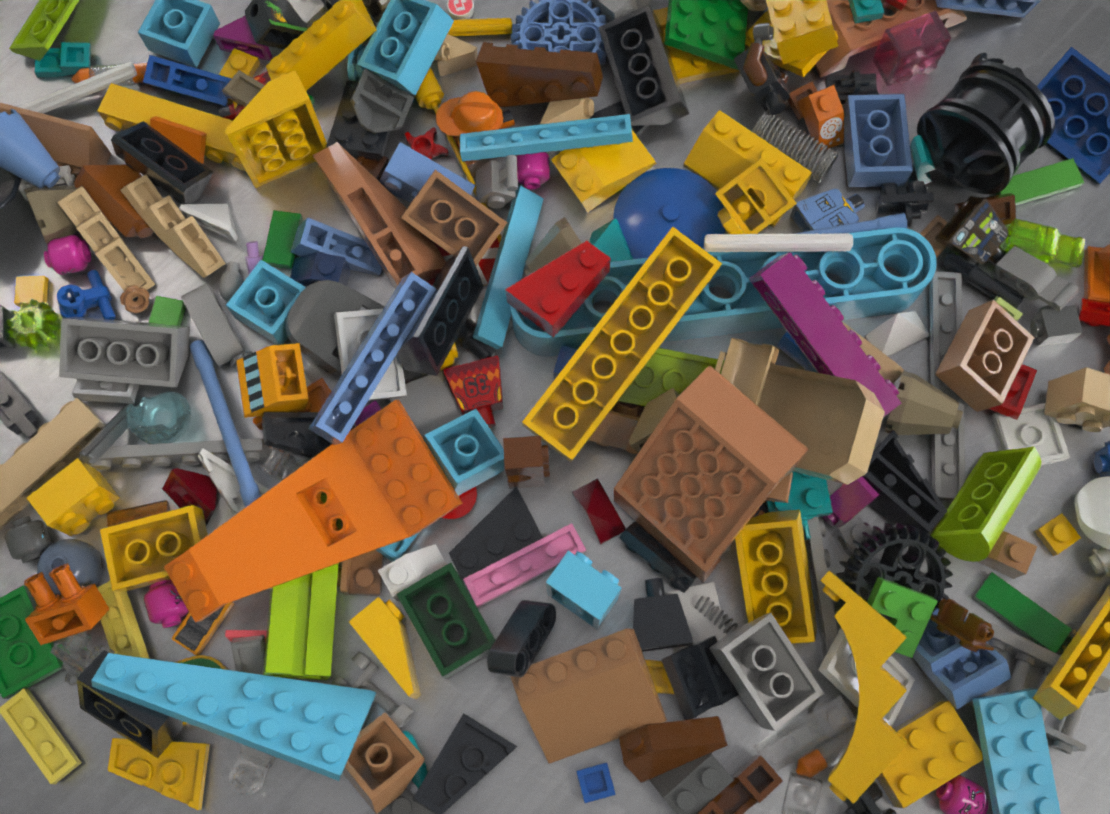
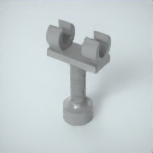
(398, 713)

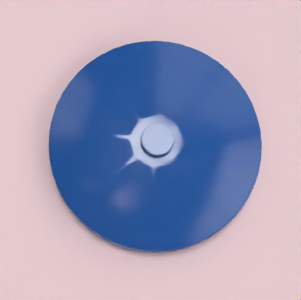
(663, 201)

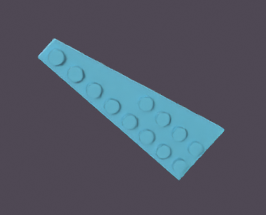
(279, 716)

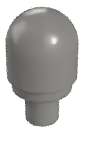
(230, 281)

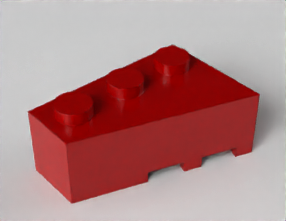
(559, 287)

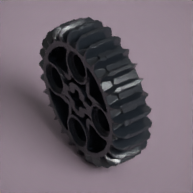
(895, 540)

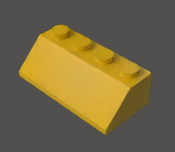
(325, 43)
(730, 148)
(777, 573)

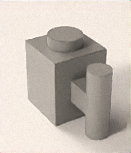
(497, 182)

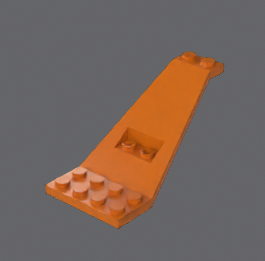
(375, 482)

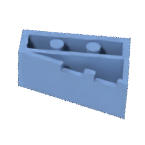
(410, 170)

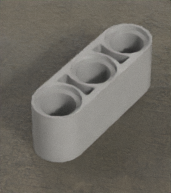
(213, 324)

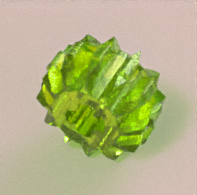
(33, 324)

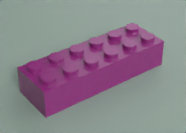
(819, 327)

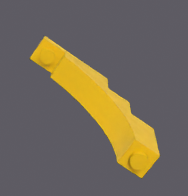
(873, 740)

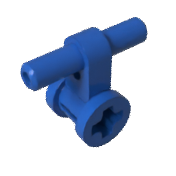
(85, 299)

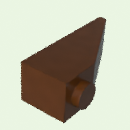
(670, 745)

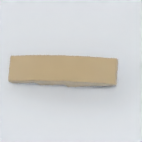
(170, 225)
(104, 240)

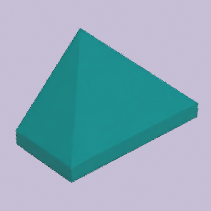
(611, 241)

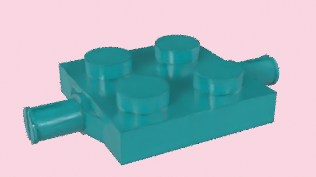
(807, 494)

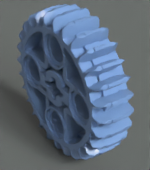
(560, 31)

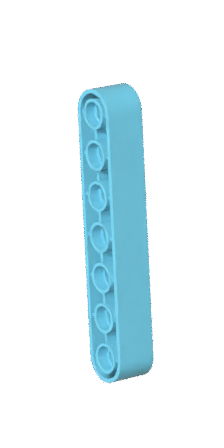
(866, 292)

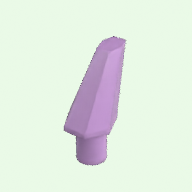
(253, 255)

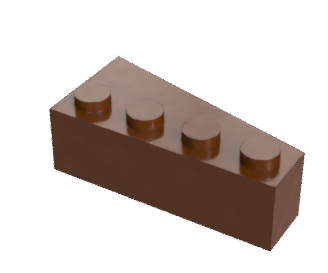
(537, 75)

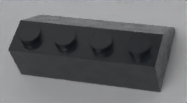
(643, 68)
(444, 315)

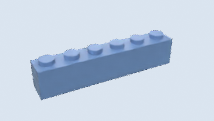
(372, 359)

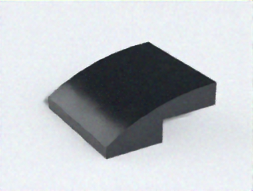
(698, 679)

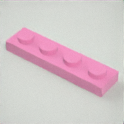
(523, 565)

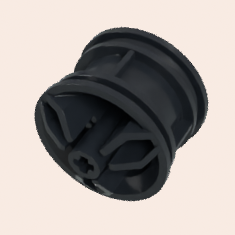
(987, 127)

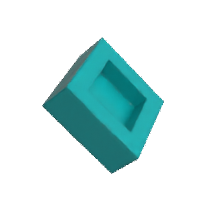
(866, 10)

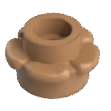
(138, 305)

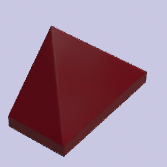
(190, 489)
(599, 511)

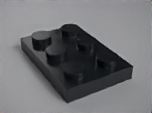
(351, 135)

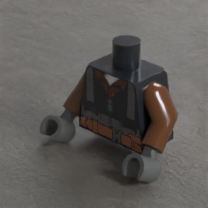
(761, 73)

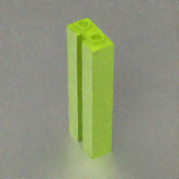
(302, 625)

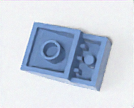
(956, 670)

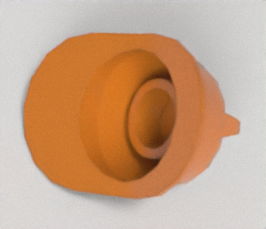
(469, 114)

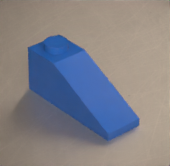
(186, 80)

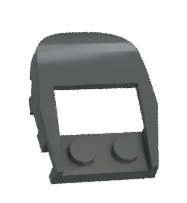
(313, 322)

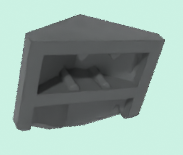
(379, 103)

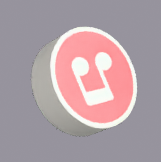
(460, 9)

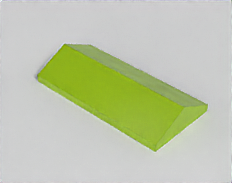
(42, 28)

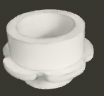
(1100, 561)

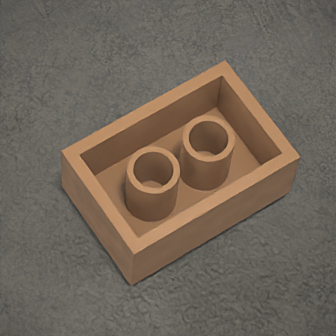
(453, 217)
(985, 356)

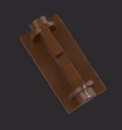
(972, 632)

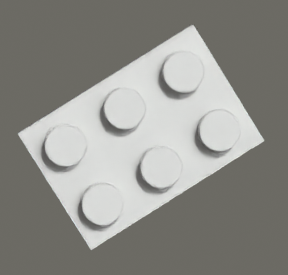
(350, 332)
(842, 673)

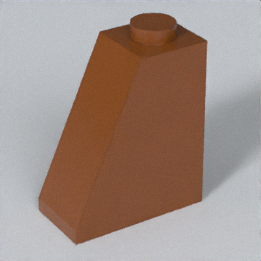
(105, 187)

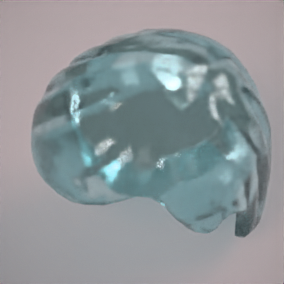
(159, 418)

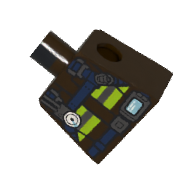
(975, 232)

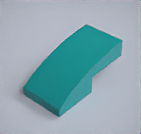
(64, 60)
(921, 159)

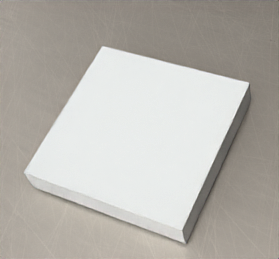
(1032, 430)

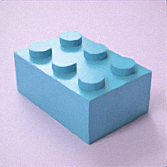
(406, 42)
(583, 588)

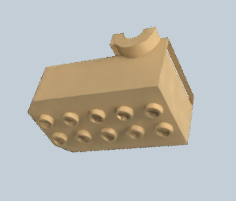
(822, 411)

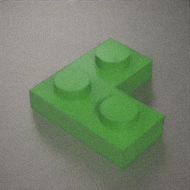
(907, 609)

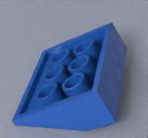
(1081, 112)

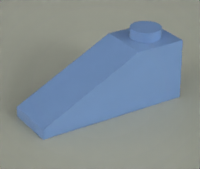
(321, 238)

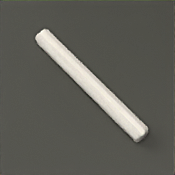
(82, 89)
(778, 242)

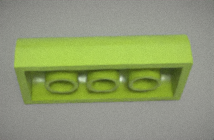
(986, 502)

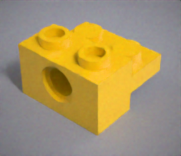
(745, 207)

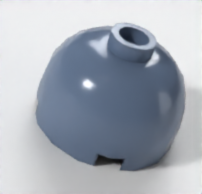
(81, 557)

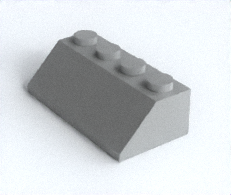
(123, 351)

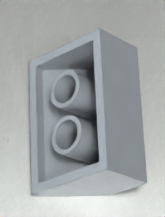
(766, 671)

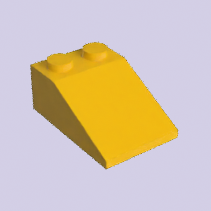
(602, 170)
(388, 638)

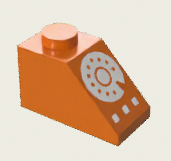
(824, 117)

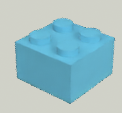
(179, 29)
(265, 301)
(466, 451)

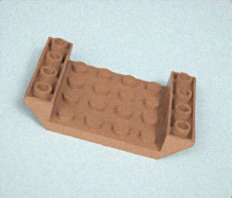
(706, 471)

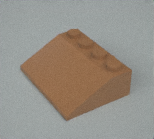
(589, 695)

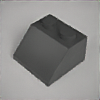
(692, 784)

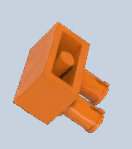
(64, 614)

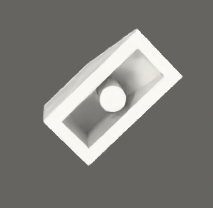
(411, 569)

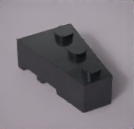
(901, 490)

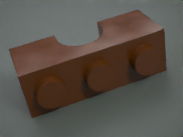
(526, 461)
(749, 787)

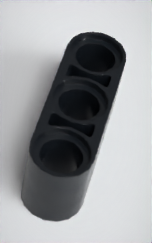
(521, 638)

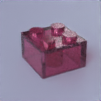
(911, 48)

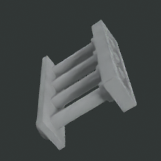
(1027, 656)

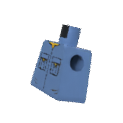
(827, 210)

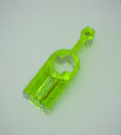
(1045, 243)

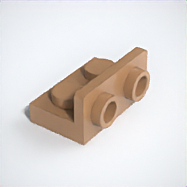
(361, 575)

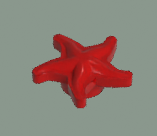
(425, 144)

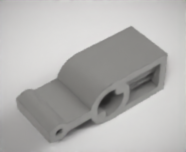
(1034, 279)

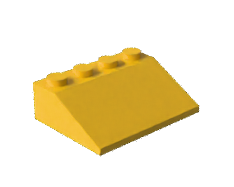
(277, 131)

